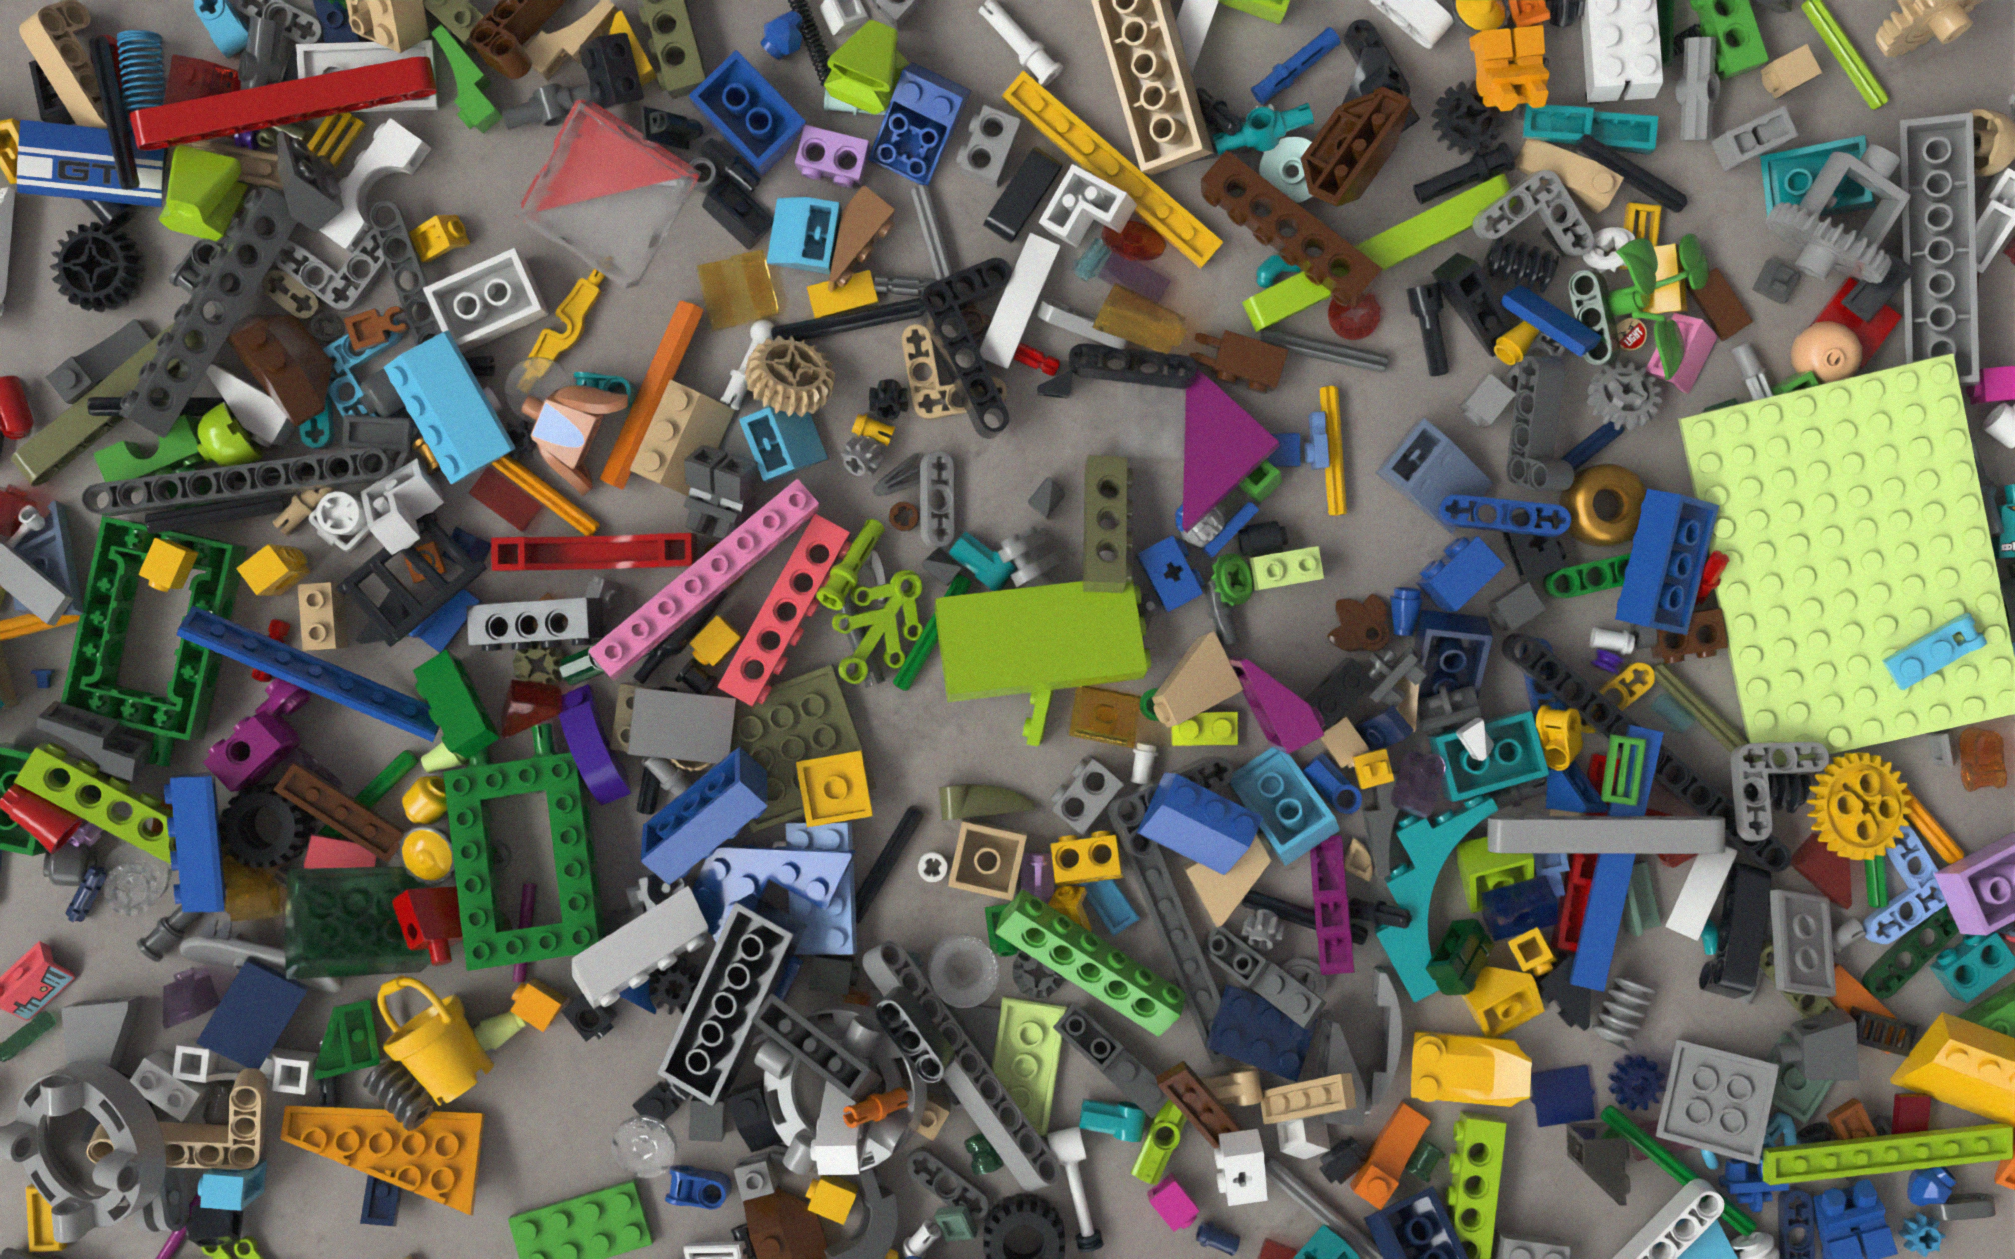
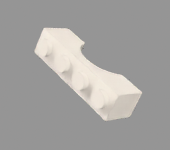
(390, 152)
(284, 1068)

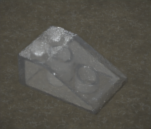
(1150, 420)

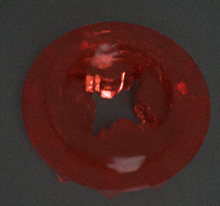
(1346, 327)

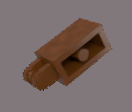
(1243, 360)

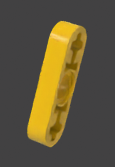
(1625, 676)

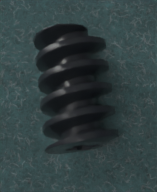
(1521, 262)
(1784, 789)

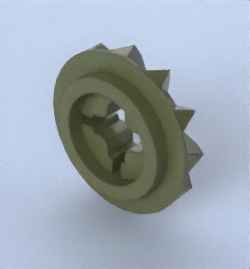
(524, 667)

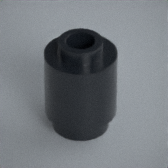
(1262, 539)
(1342, 1160)

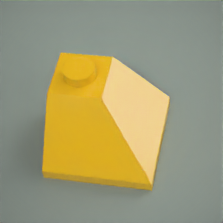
(1503, 1000)

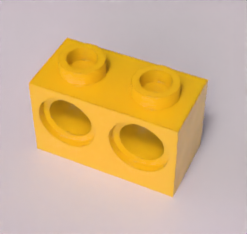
(1087, 868)

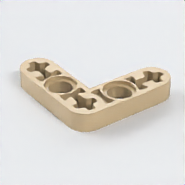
(932, 387)

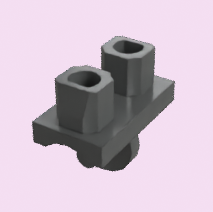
(1385, 686)
(1447, 709)
(653, 891)

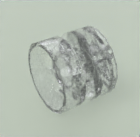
(974, 985)

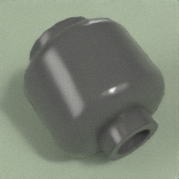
(380, 395)
(68, 865)

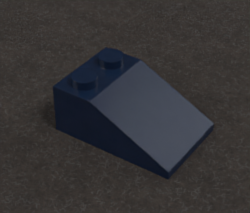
(1452, 651)

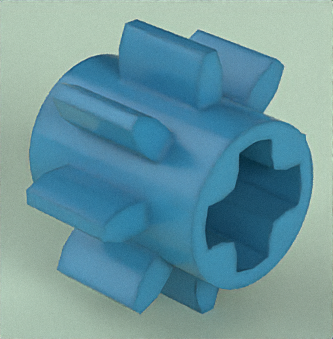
(1921, 1234)

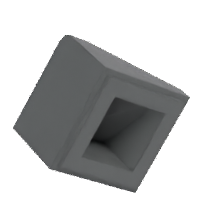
(1046, 498)
(942, 566)

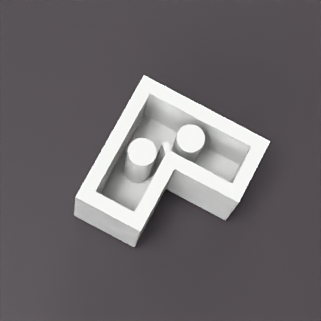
(1081, 201)
(397, 502)

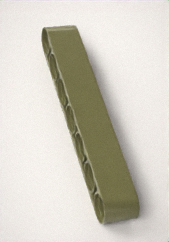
(76, 429)

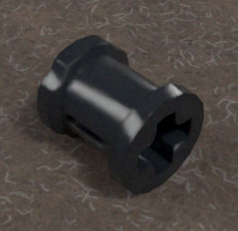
(696, 678)

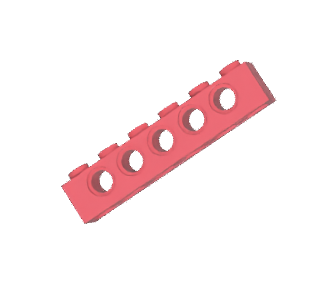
(817, 534)

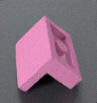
(1698, 343)

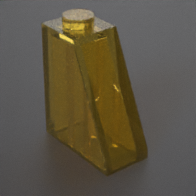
(1140, 320)

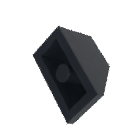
(752, 1116)

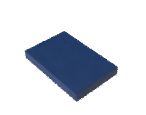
(252, 1014)

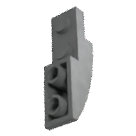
(1264, 976)
(1111, 1059)

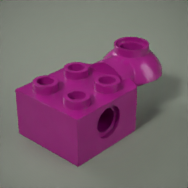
(265, 734)

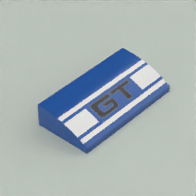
(81, 165)

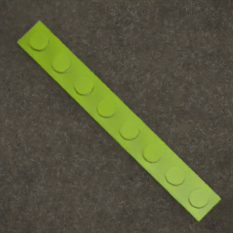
(1887, 1153)

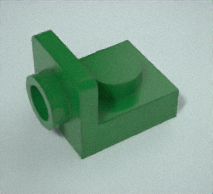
(997, 943)

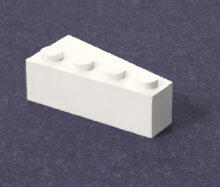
(836, 1146)

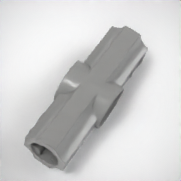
(1698, 88)

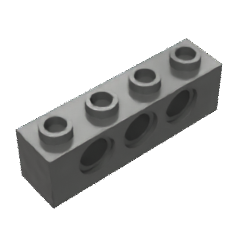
(816, 1049)

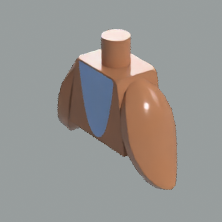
(568, 428)

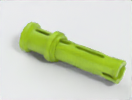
(845, 575)

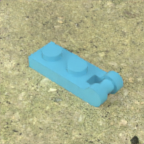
(1933, 651)

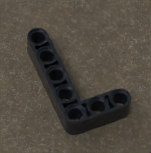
(964, 343)

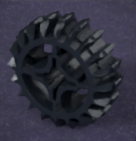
(93, 242)

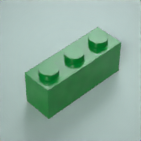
(455, 704)

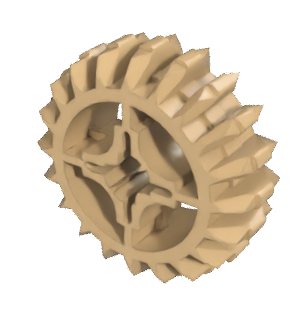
(789, 376)

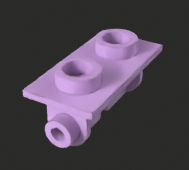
(1038, 875)

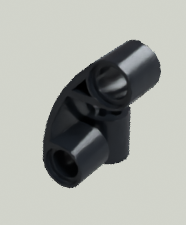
(1378, 70)

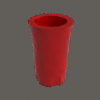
(40, 817)

